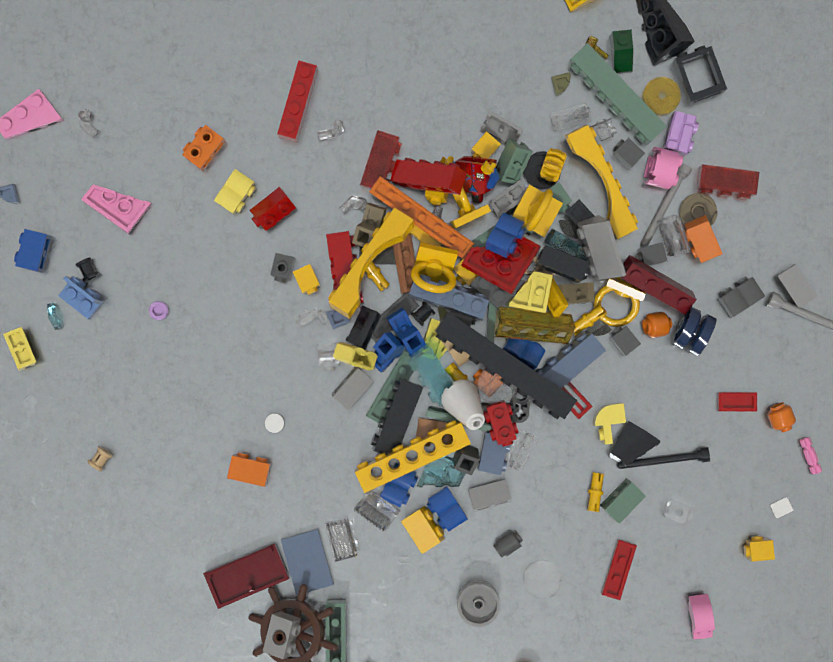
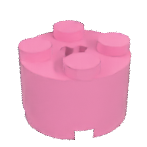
(662, 168)

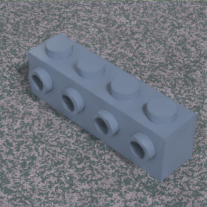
(455, 300)
(572, 359)

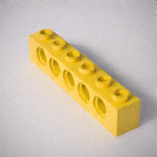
(370, 482)

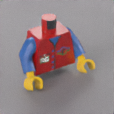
(480, 175)

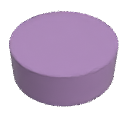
(158, 310)

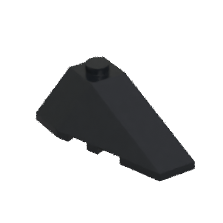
(664, 30)

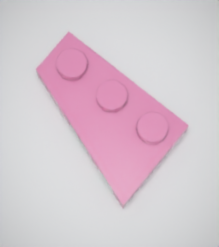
(28, 115)
(118, 208)

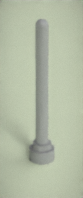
(683, 172)
(774, 300)

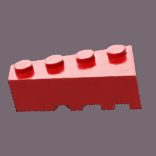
(341, 256)

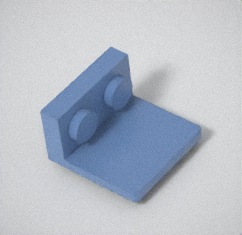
(82, 299)

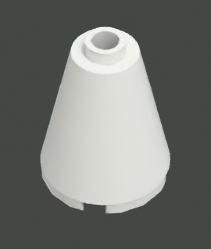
(464, 403)

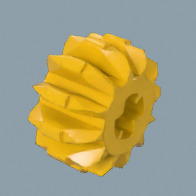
(553, 164)

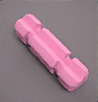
(810, 455)

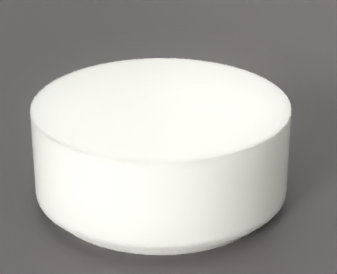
(274, 423)

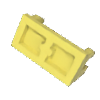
(20, 348)

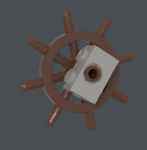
(283, 632)

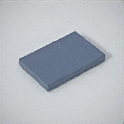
(307, 561)

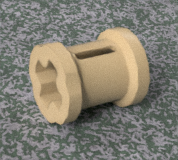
(99, 458)

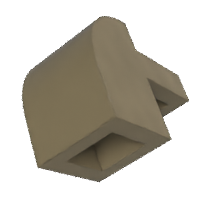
(372, 219)
(578, 293)

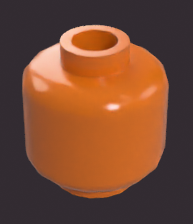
(657, 324)
(781, 417)

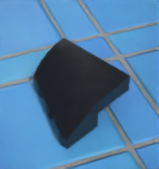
(632, 444)

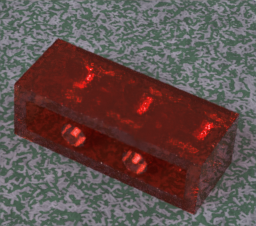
(380, 159)
(727, 181)

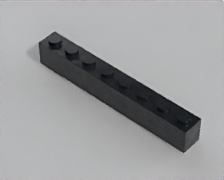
(505, 365)

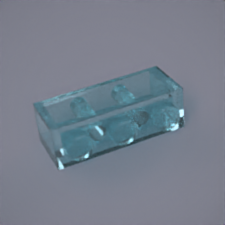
(431, 372)

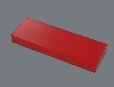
(619, 569)

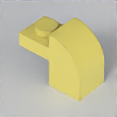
(605, 417)

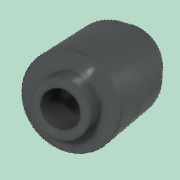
(508, 543)

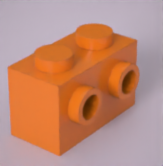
(203, 147)
(703, 239)
(249, 470)

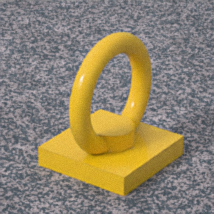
(537, 210)
(467, 211)
(436, 263)
(625, 290)

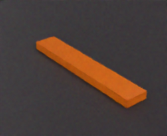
(422, 217)

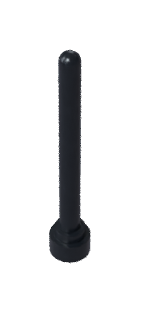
(700, 455)

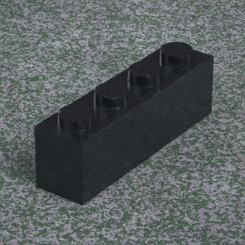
(398, 416)

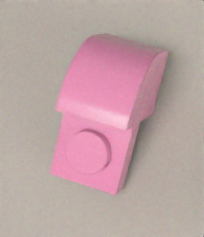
(701, 616)

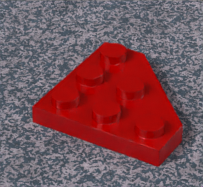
(500, 270)

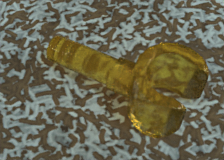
(592, 41)

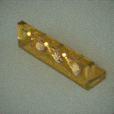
(537, 322)

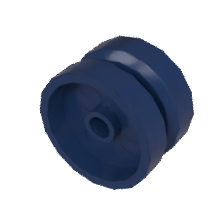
(694, 331)

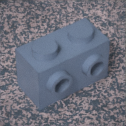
(493, 456)

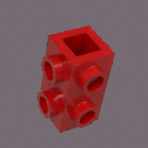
(272, 209)
(502, 430)

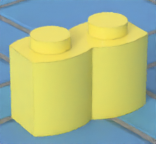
(235, 191)
(355, 356)

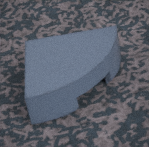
(9, 193)
(337, 319)

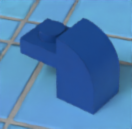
(406, 331)
(387, 349)

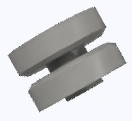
(488, 608)

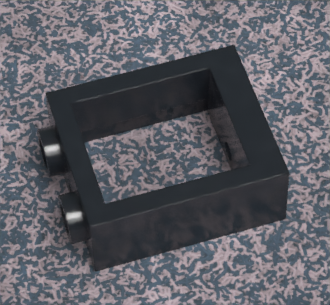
(683, 79)
(563, 264)

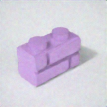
(680, 133)

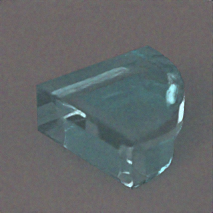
(51, 309)

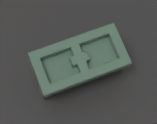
(513, 161)
(622, 500)

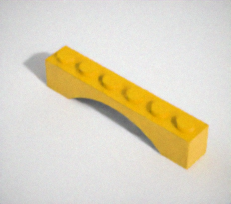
(583, 144)
(393, 231)

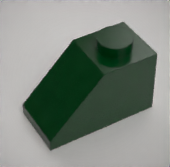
(622, 51)

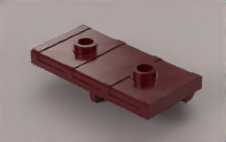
(246, 575)

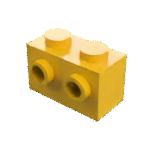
(423, 529)

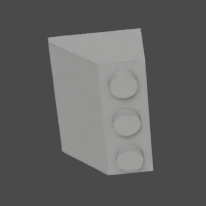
(600, 248)

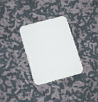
(781, 507)

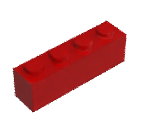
(297, 101)
(428, 176)

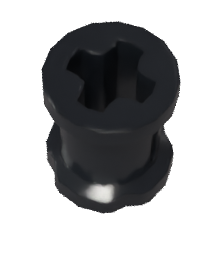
(87, 269)
(423, 313)

